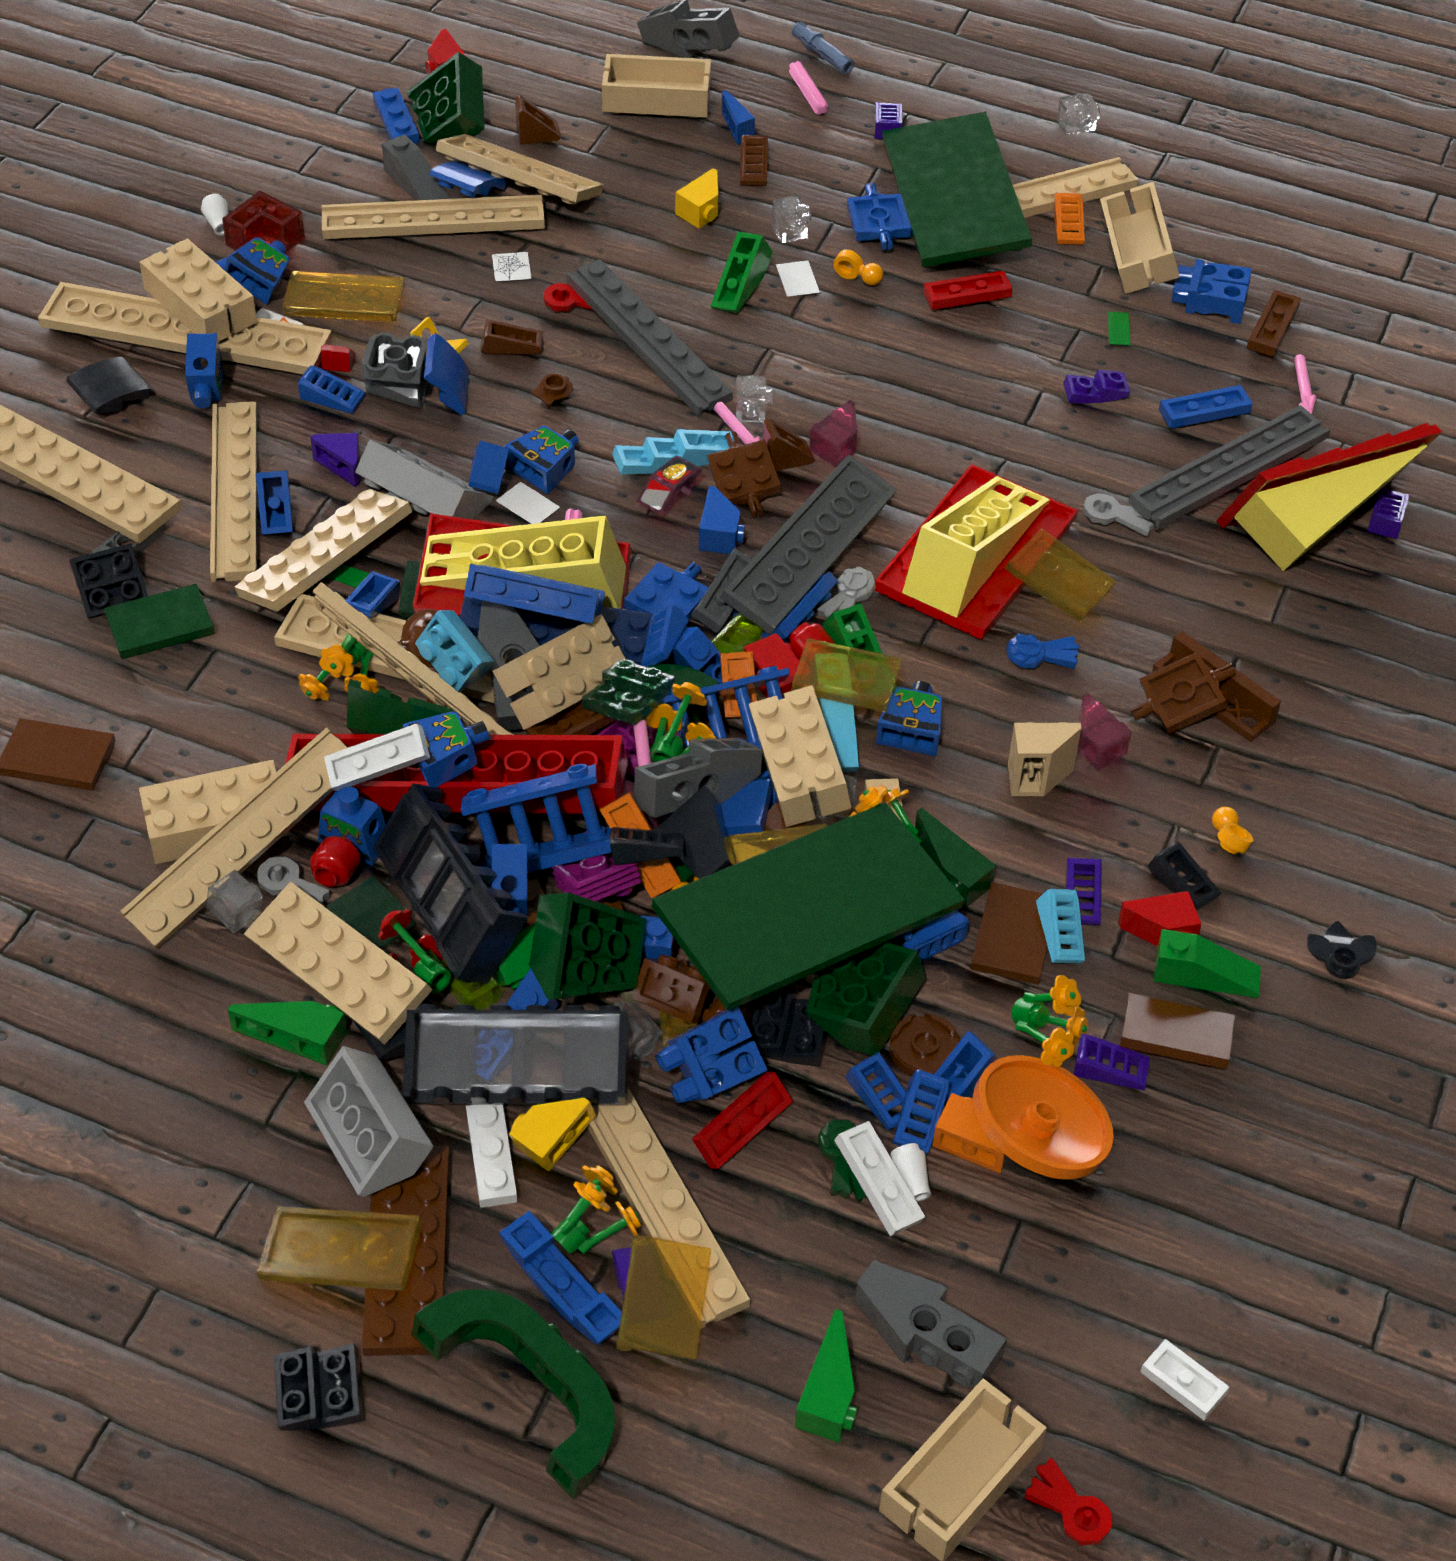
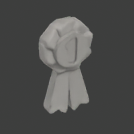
(1106, 509)
(853, 587)
(279, 871)

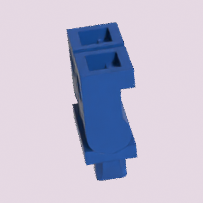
(1213, 289)
(699, 1058)

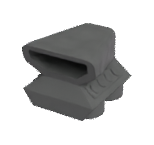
(396, 368)

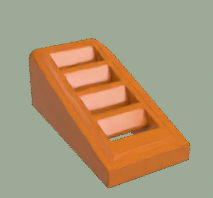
(1069, 217)

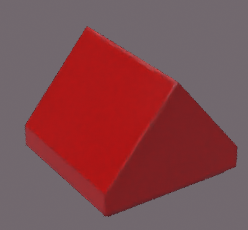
(337, 358)

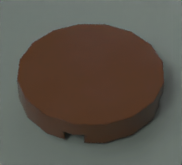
(922, 1043)

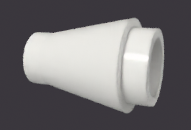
(214, 209)
(913, 1169)

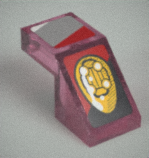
(667, 482)

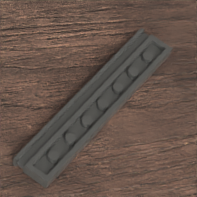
(649, 337)
(1228, 466)

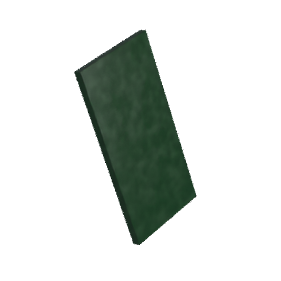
(956, 189)
(806, 905)

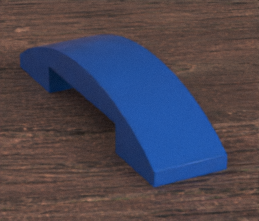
(559, 1281)

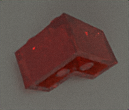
(263, 219)

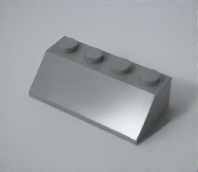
(419, 482)
(367, 1122)

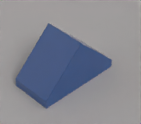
(488, 466)
(965, 1065)

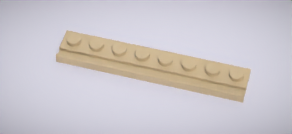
(1090, 180)
(432, 216)
(233, 491)
(400, 660)
(234, 842)
(662, 1199)

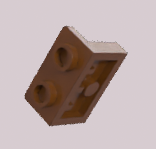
(671, 988)

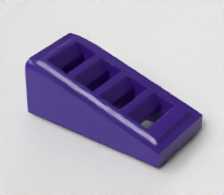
(887, 117)
(1388, 513)
(1086, 867)
(1106, 1050)

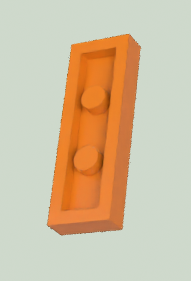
(655, 874)

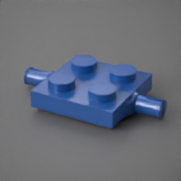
(878, 217)
(665, 587)

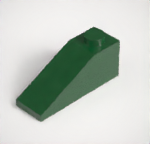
(960, 862)

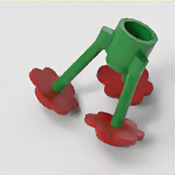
(425, 954)

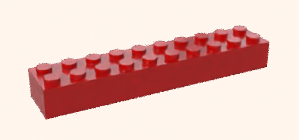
(501, 763)

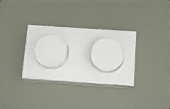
(1184, 1379)

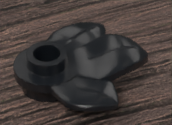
(1340, 947)

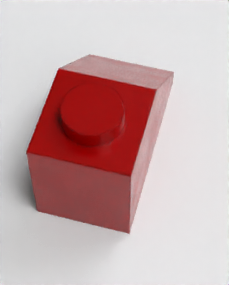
(441, 50)
(1152, 914)

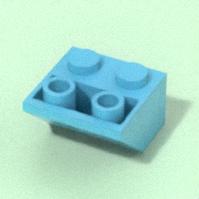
(453, 650)

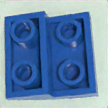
(469, 179)
(448, 372)

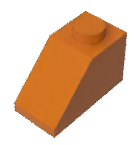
(962, 1135)

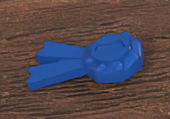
(1030, 652)

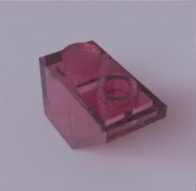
(835, 435)
(1102, 735)

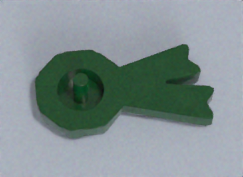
(842, 1174)

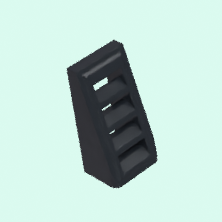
(641, 845)
(1183, 862)

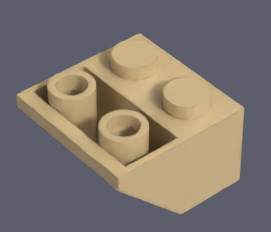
(1041, 756)

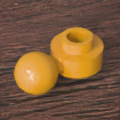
(849, 265)
(1232, 836)

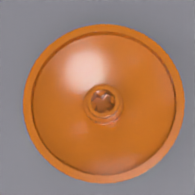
(1043, 1117)

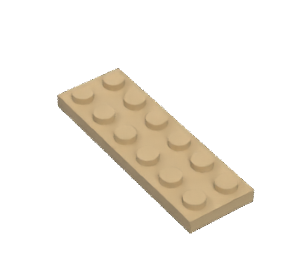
(520, 168)
(322, 549)
(338, 962)

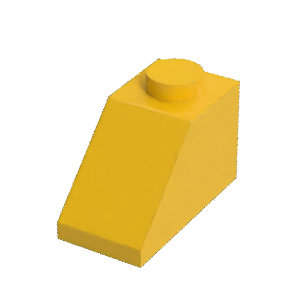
(698, 200)
(551, 1129)

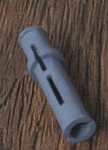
(816, 43)

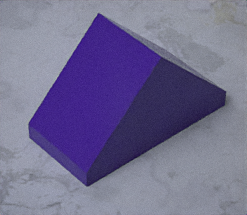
(339, 454)

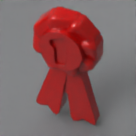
(563, 298)
(1083, 1517)

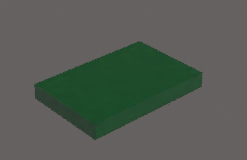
(158, 621)

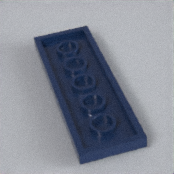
(627, 626)

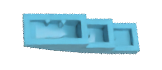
(655, 452)
(842, 731)

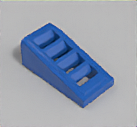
(737, 117)
(314, 382)
(374, 594)
(663, 634)
(939, 935)
(864, 1089)
(929, 1090)

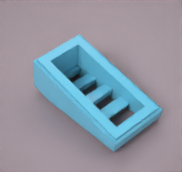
(1063, 904)

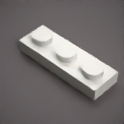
(377, 757)
(491, 1155)
(879, 1178)

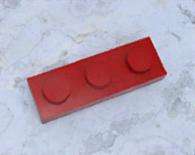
(967, 290)
(742, 1120)

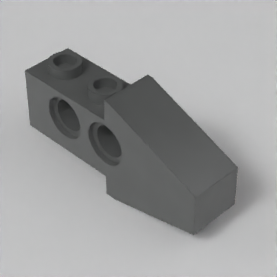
(688, 30)
(505, 639)
(720, 764)
(902, 1301)

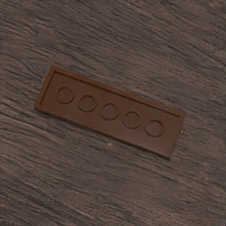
(392, 1312)

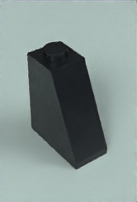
(705, 834)

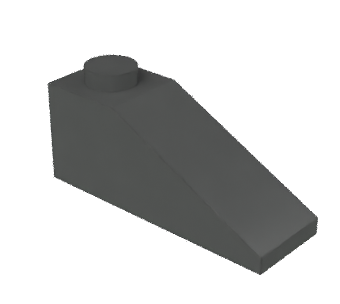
(410, 169)

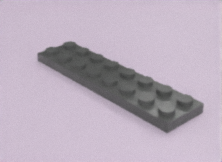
(808, 544)

